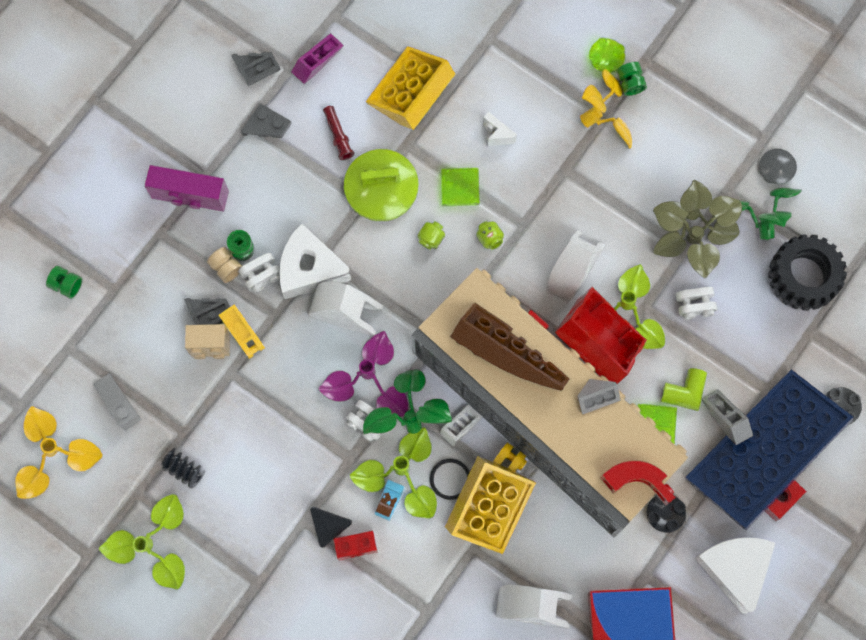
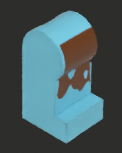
(389, 500)

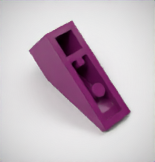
(316, 58)

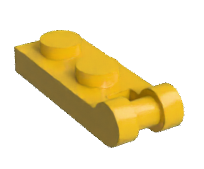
(241, 330)

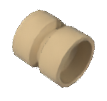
(222, 262)

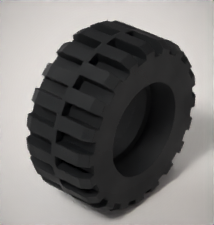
(823, 255)

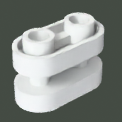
(257, 282)
(690, 310)
(356, 421)

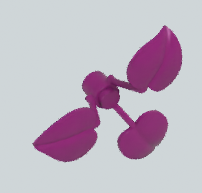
(376, 350)

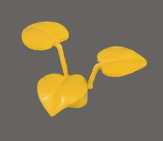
(594, 114)
(39, 425)

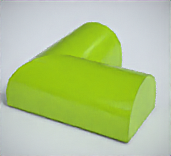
(689, 395)

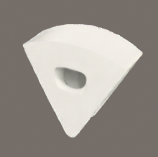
(308, 263)
(573, 267)
(342, 306)
(739, 569)
(530, 605)

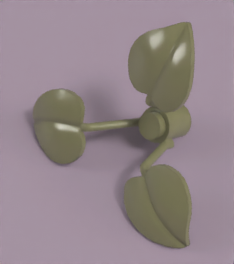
(692, 200)
(701, 257)

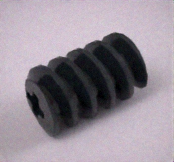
(181, 469)

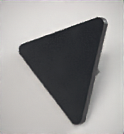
(328, 525)

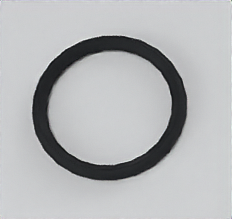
(434, 470)

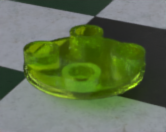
(607, 55)

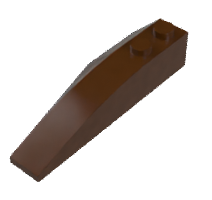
(496, 344)

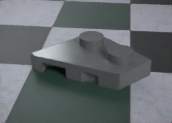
(256, 66)
(266, 123)
(206, 311)

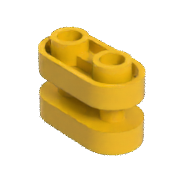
(518, 461)

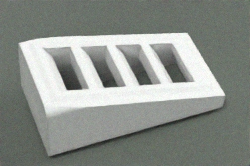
(446, 430)

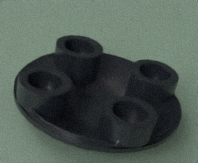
(666, 517)

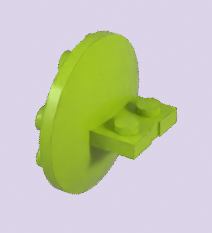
(381, 185)

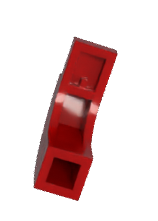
(638, 472)

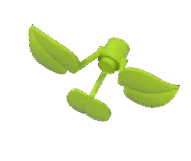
(634, 285)
(370, 474)
(122, 546)

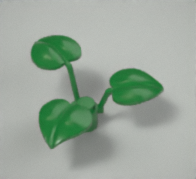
(768, 220)
(433, 411)

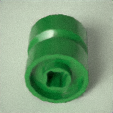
(631, 77)
(240, 245)
(63, 281)

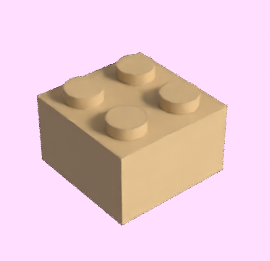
(207, 341)

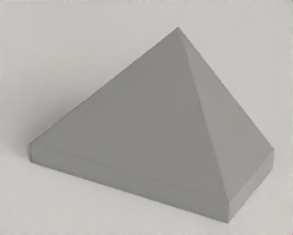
(597, 395)

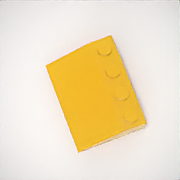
(411, 87)
(489, 505)

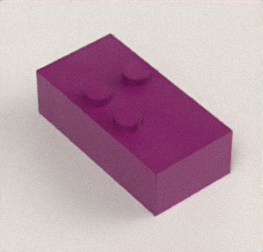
(186, 188)

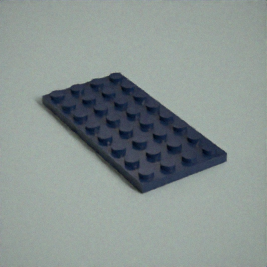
(788, 434)

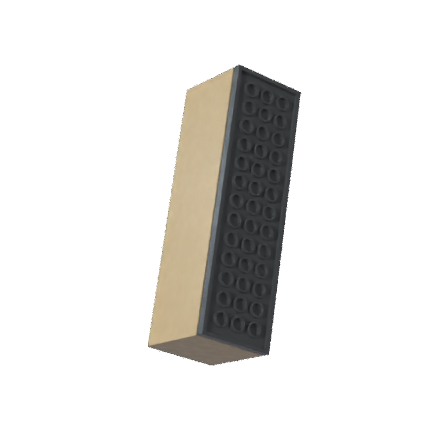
(544, 421)

